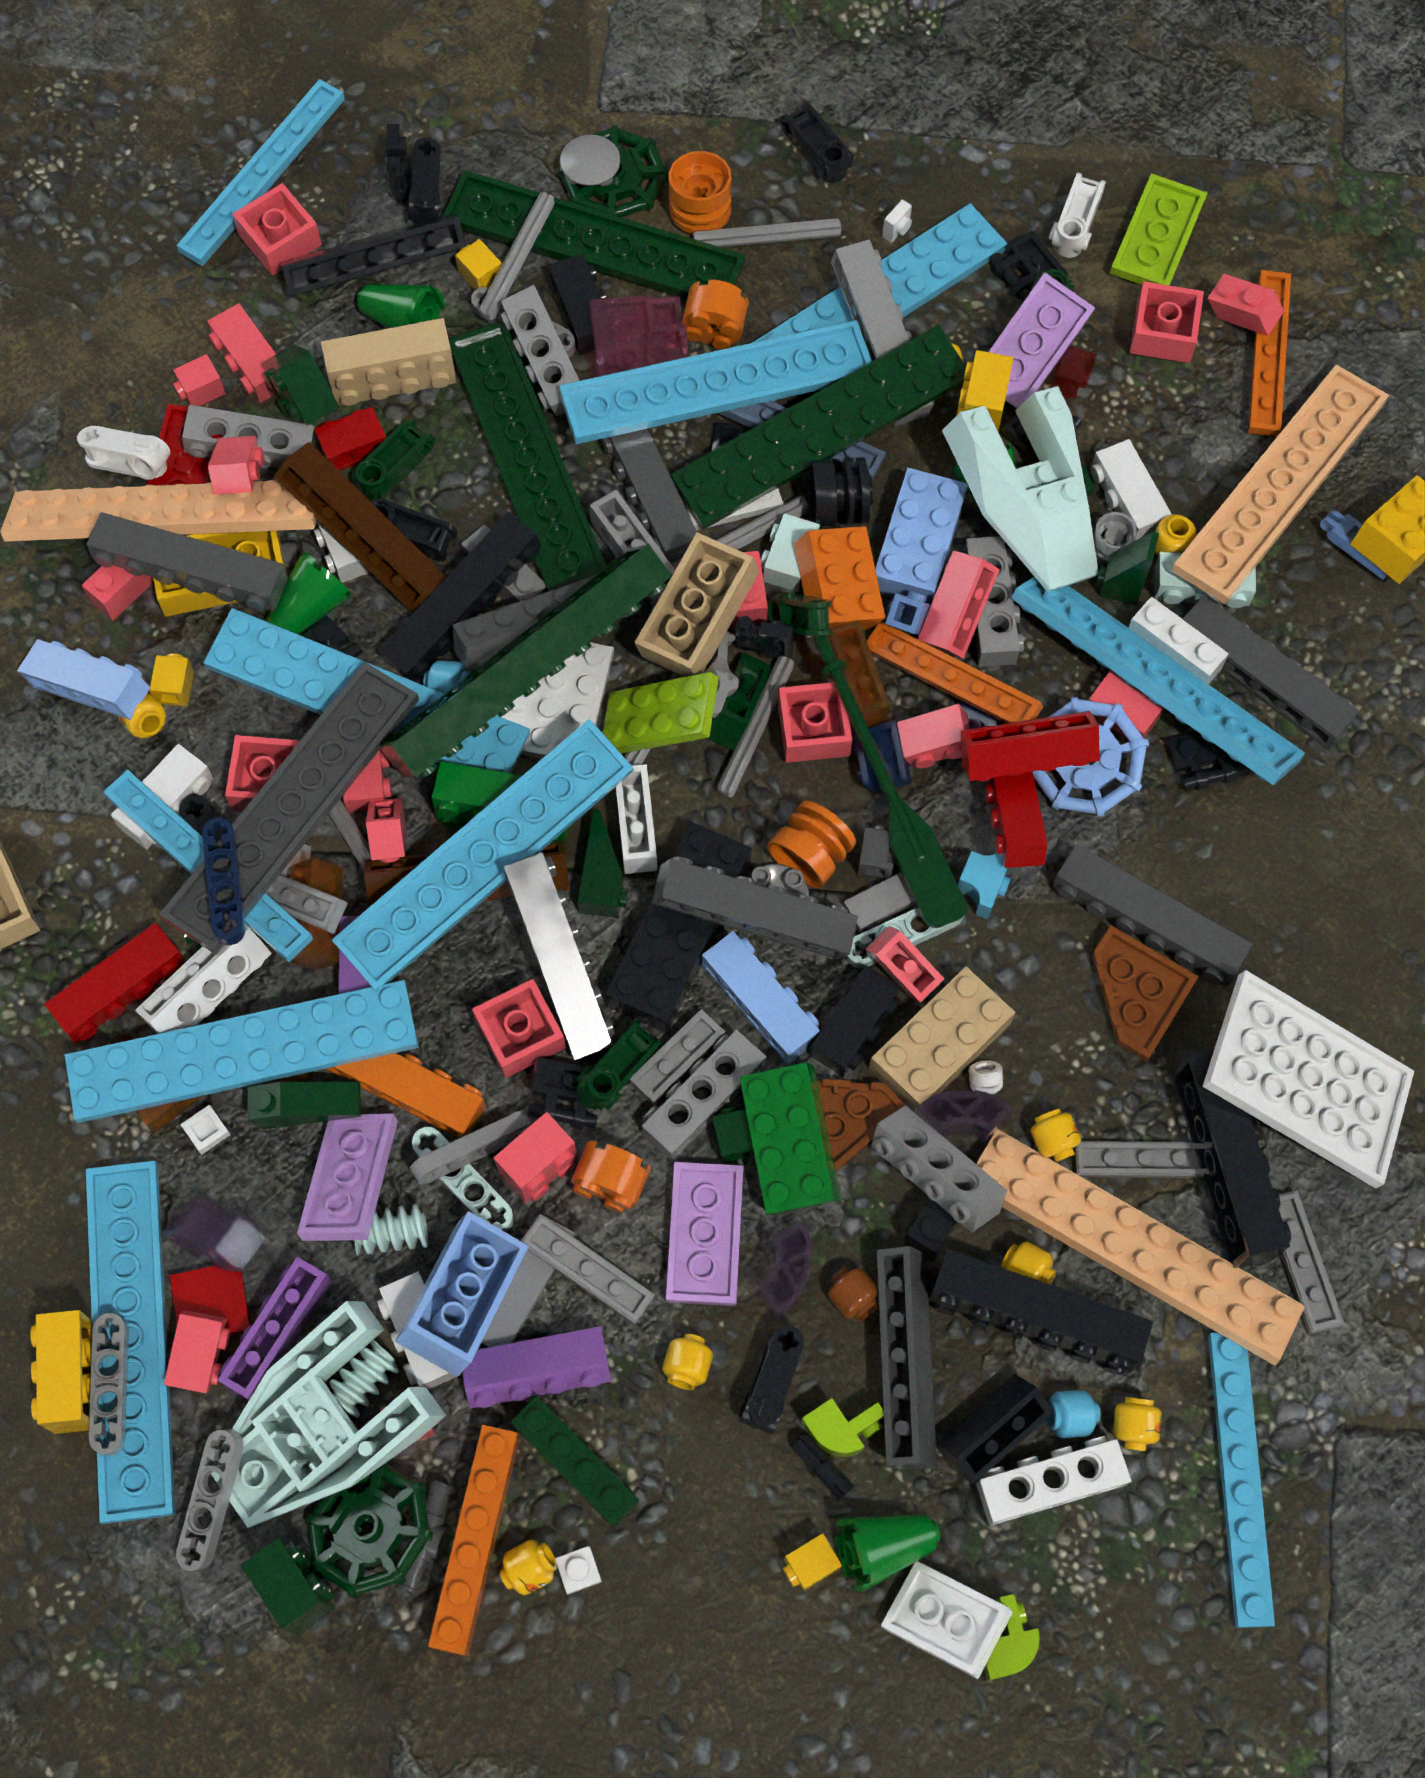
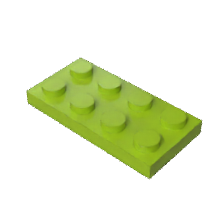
(1158, 232)
(661, 713)

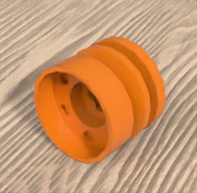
(700, 192)
(812, 843)

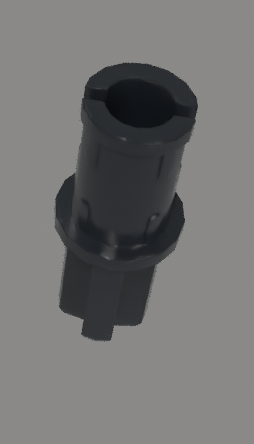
(822, 1466)

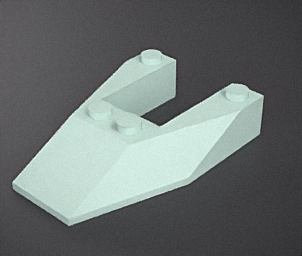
(1038, 506)
(301, 1438)

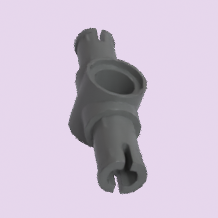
(435, 1504)

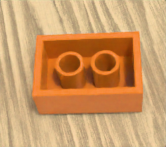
(841, 568)

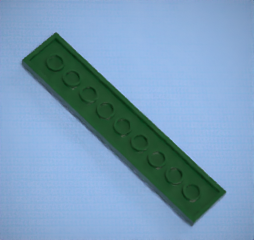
(606, 240)
(820, 427)
(526, 454)

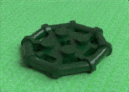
(628, 181)
(380, 1543)

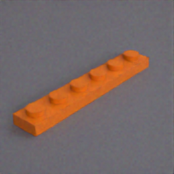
(1270, 363)
(952, 675)

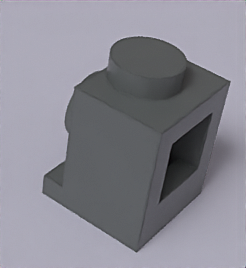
(876, 854)

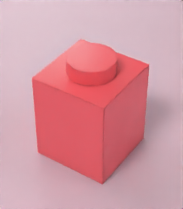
(198, 382)

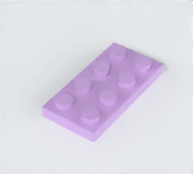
(1040, 335)
(348, 1178)
(704, 1234)

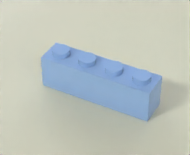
(84, 678)
(760, 996)

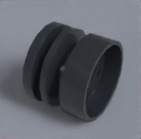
(840, 491)

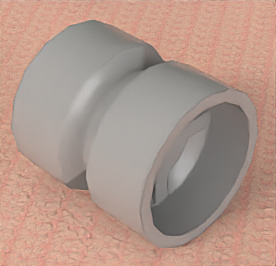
(1111, 534)

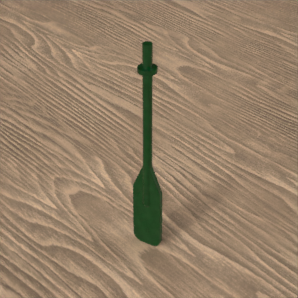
(909, 835)

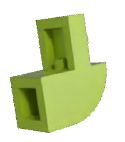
(836, 1434)
(1014, 1649)

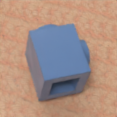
(908, 612)

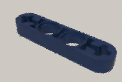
(220, 881)

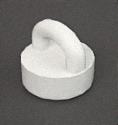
(986, 1076)

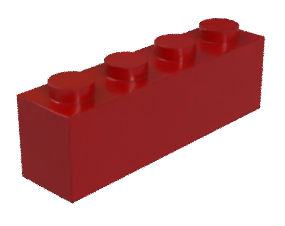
(1030, 746)
(1017, 820)
(115, 983)

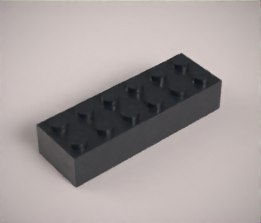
(671, 943)
(1238, 1177)
(1040, 1313)

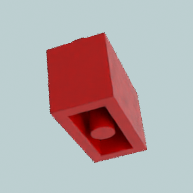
(350, 439)

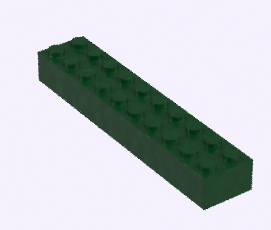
(525, 661)

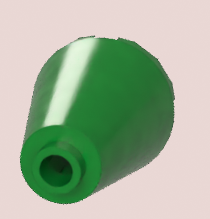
(400, 304)
(308, 596)
(882, 1546)

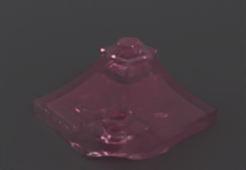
(636, 332)

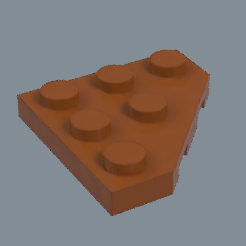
(1139, 990)
(853, 1115)

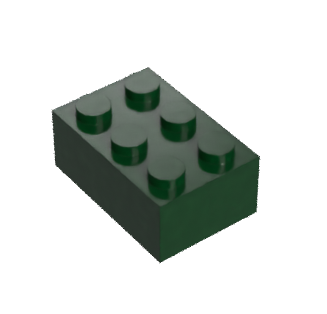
(288, 1586)

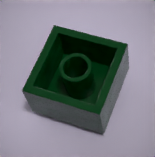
(299, 385)

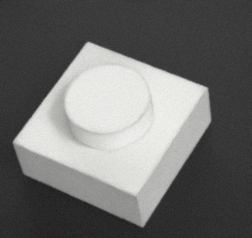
(897, 221)
(205, 1129)
(578, 1570)

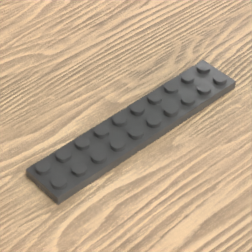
(297, 798)

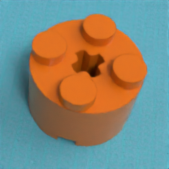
(715, 313)
(610, 1175)

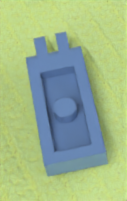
(1342, 531)

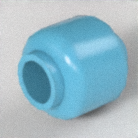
(444, 675)
(1073, 1414)

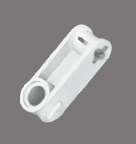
(1072, 231)
(124, 452)

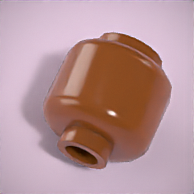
(854, 1293)

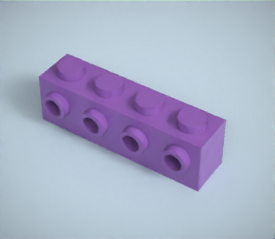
(276, 1328)
(536, 1367)

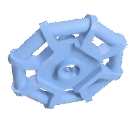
(1101, 772)

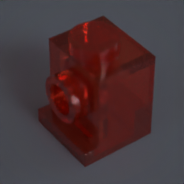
(1074, 371)

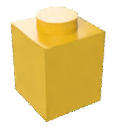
(477, 265)
(172, 680)
(811, 1563)

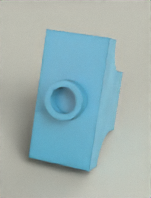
(984, 880)

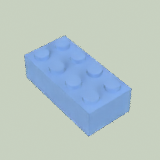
(920, 534)
(462, 1294)

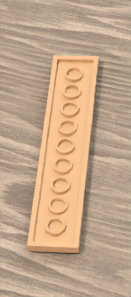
(1279, 484)
(168, 507)
(1142, 1249)

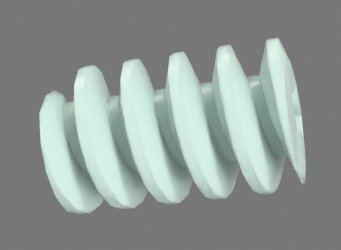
(395, 1230)
(363, 1378)

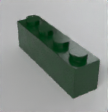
(575, 1463)

